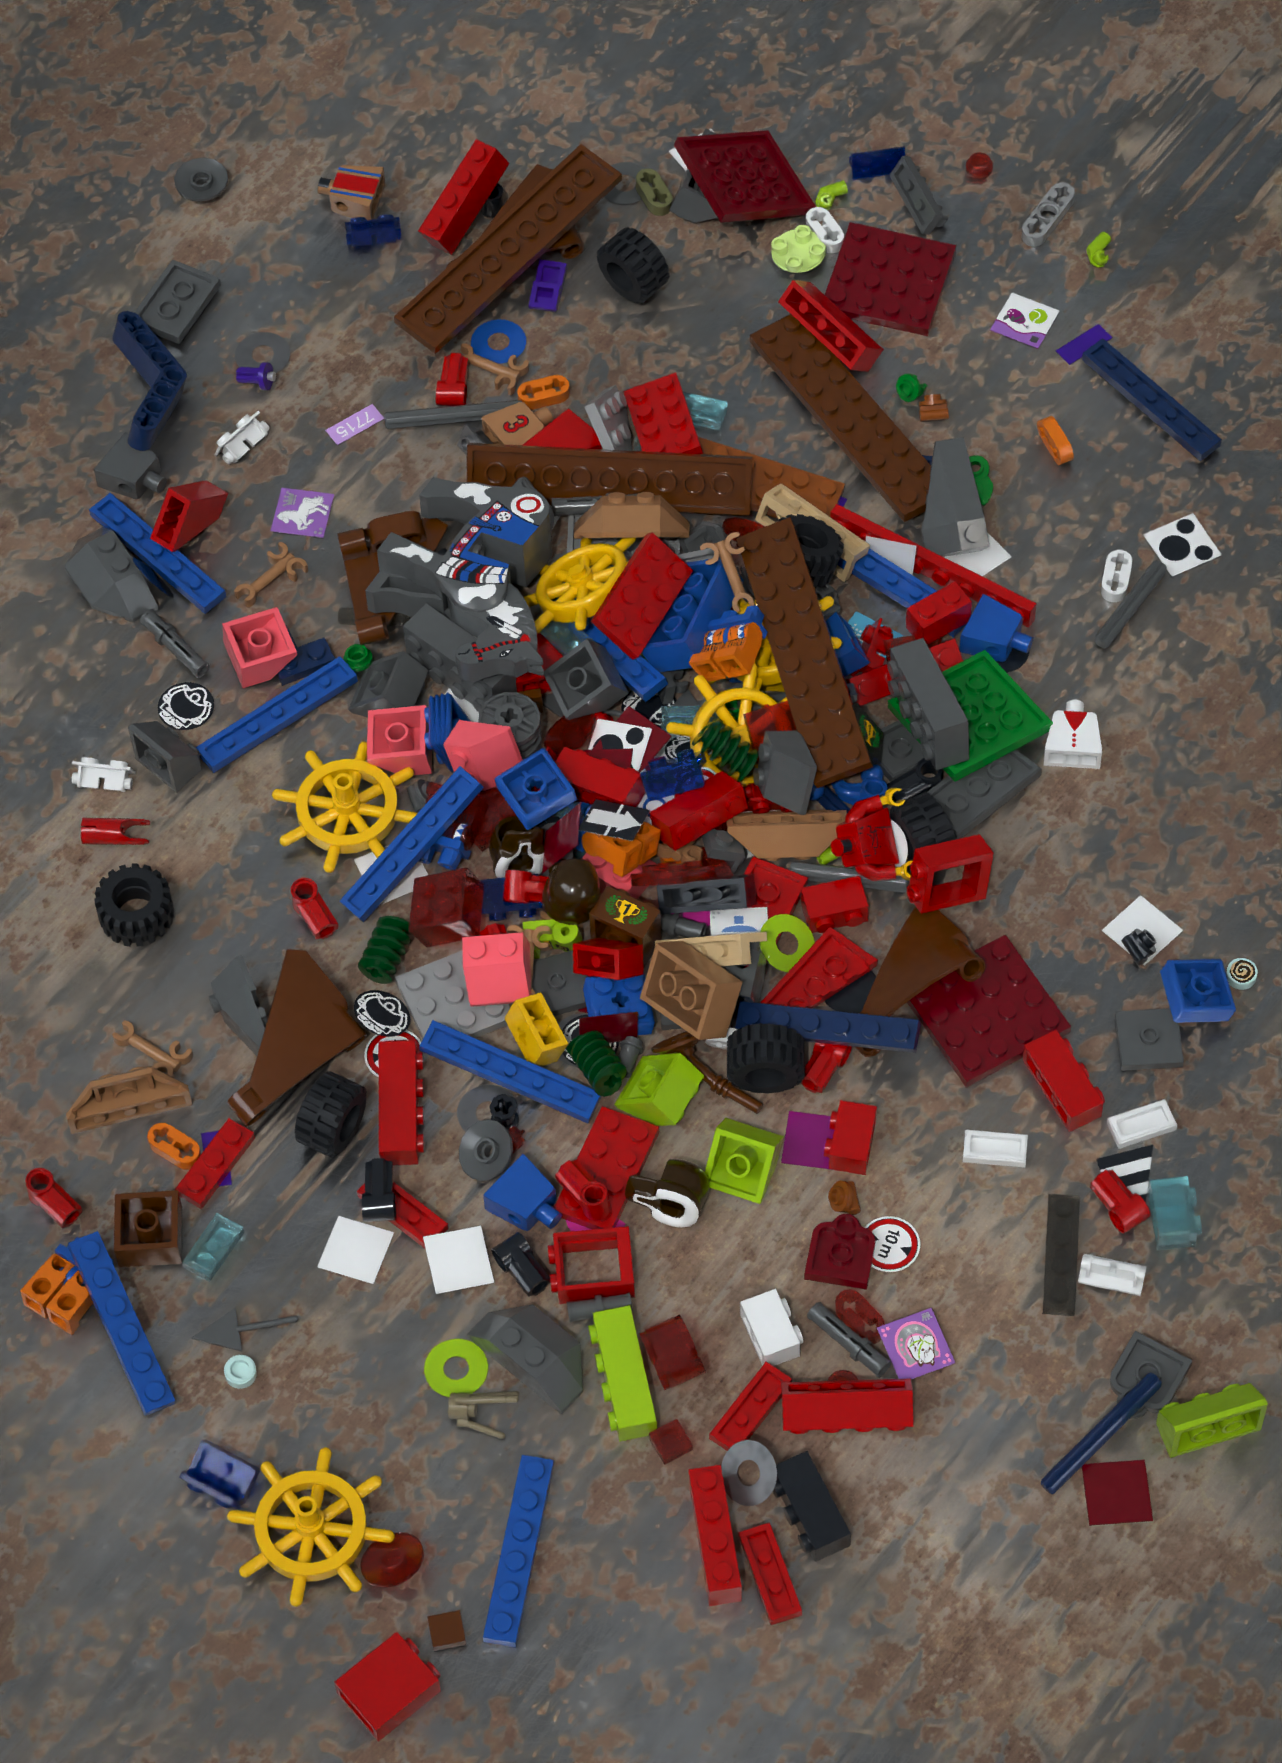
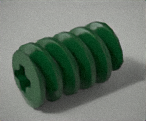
(727, 748)
(384, 949)
(597, 1062)

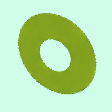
(777, 925)
(456, 1347)

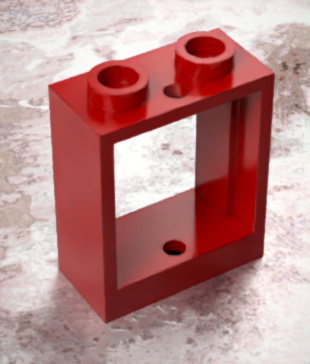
(966, 851)
(589, 1241)

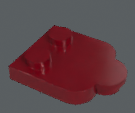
(841, 1253)

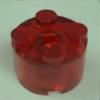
(672, 1352)

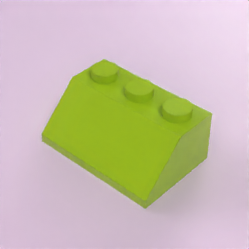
(1211, 1418)

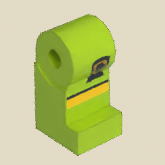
(561, 938)

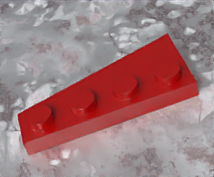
(821, 972)

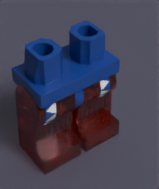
(460, 835)

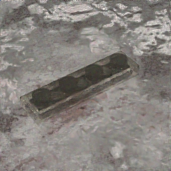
(1061, 1255)

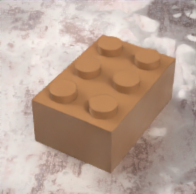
(691, 990)

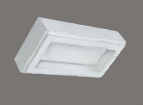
(1141, 1124)
(995, 1148)

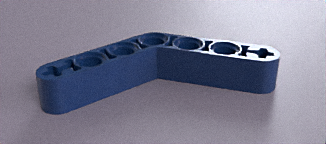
(160, 372)

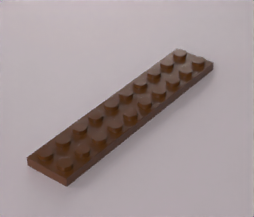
(507, 249)
(847, 414)
(684, 480)
(804, 651)

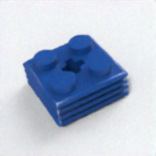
(442, 717)
(543, 773)
(1198, 990)
(605, 994)

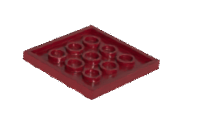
(744, 176)
(890, 278)
(991, 1019)

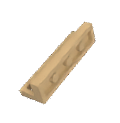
(787, 502)
(724, 949)

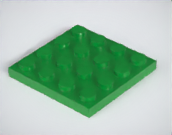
(996, 709)

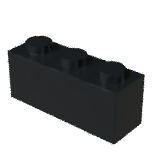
(708, 894)
(810, 1507)

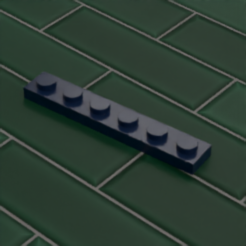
(1151, 399)
(836, 1026)

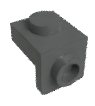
(701, 534)
(723, 846)

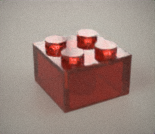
(446, 907)

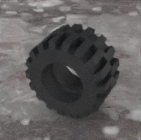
(633, 265)
(820, 547)
(922, 822)
(128, 885)
(765, 1058)
(330, 1114)

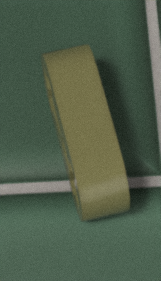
(649, 194)

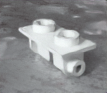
(233, 444)
(114, 774)
(1112, 1274)

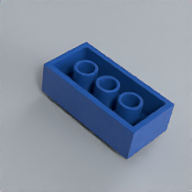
(686, 622)

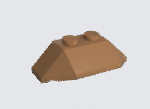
(631, 518)
(786, 834)
(126, 1097)

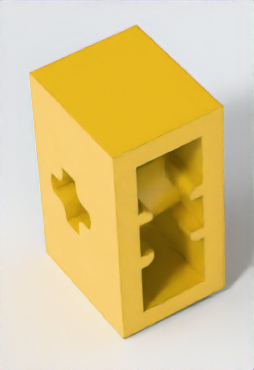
(536, 1030)

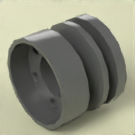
(518, 713)

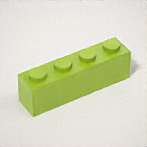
(624, 1373)

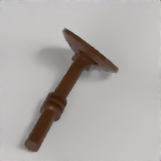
(683, 1044)

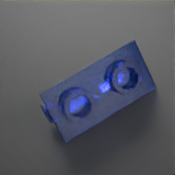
(875, 162)
(362, 230)

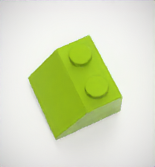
(660, 1089)
(742, 1160)

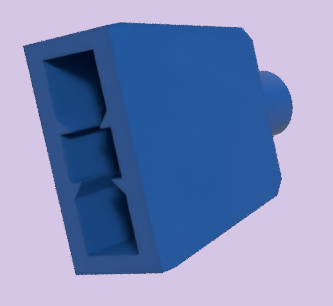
(994, 629)
(850, 654)
(523, 1196)

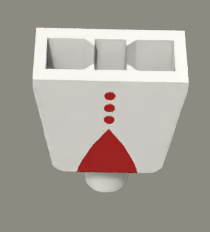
(1074, 738)

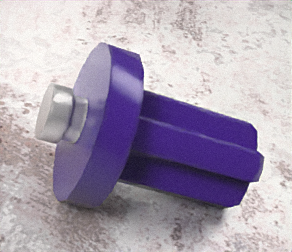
(263, 375)

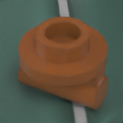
(933, 408)
(844, 1197)

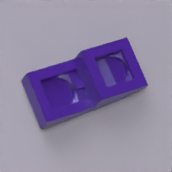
(548, 285)

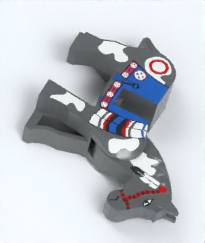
(471, 585)

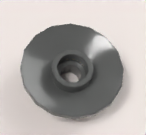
(201, 179)
(476, 1147)

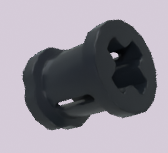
(509, 1107)

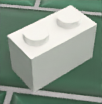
(770, 1328)

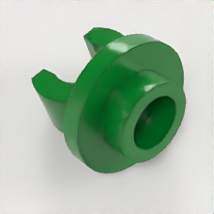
(909, 387)

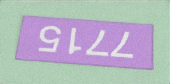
(354, 424)

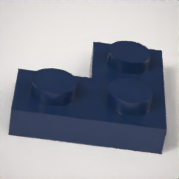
(308, 660)

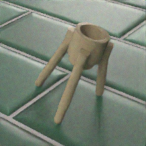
(465, 1405)

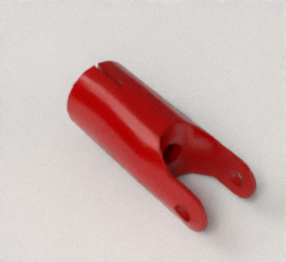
(110, 831)

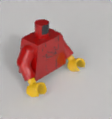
(868, 840)

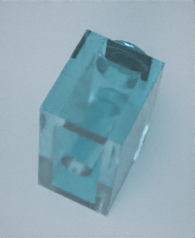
(1173, 1213)

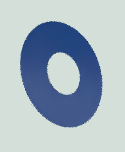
(484, 331)

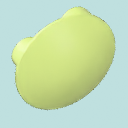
(798, 250)

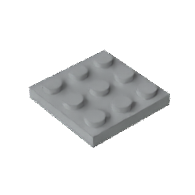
(441, 995)

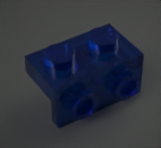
(674, 775)
(497, 909)
(220, 1475)

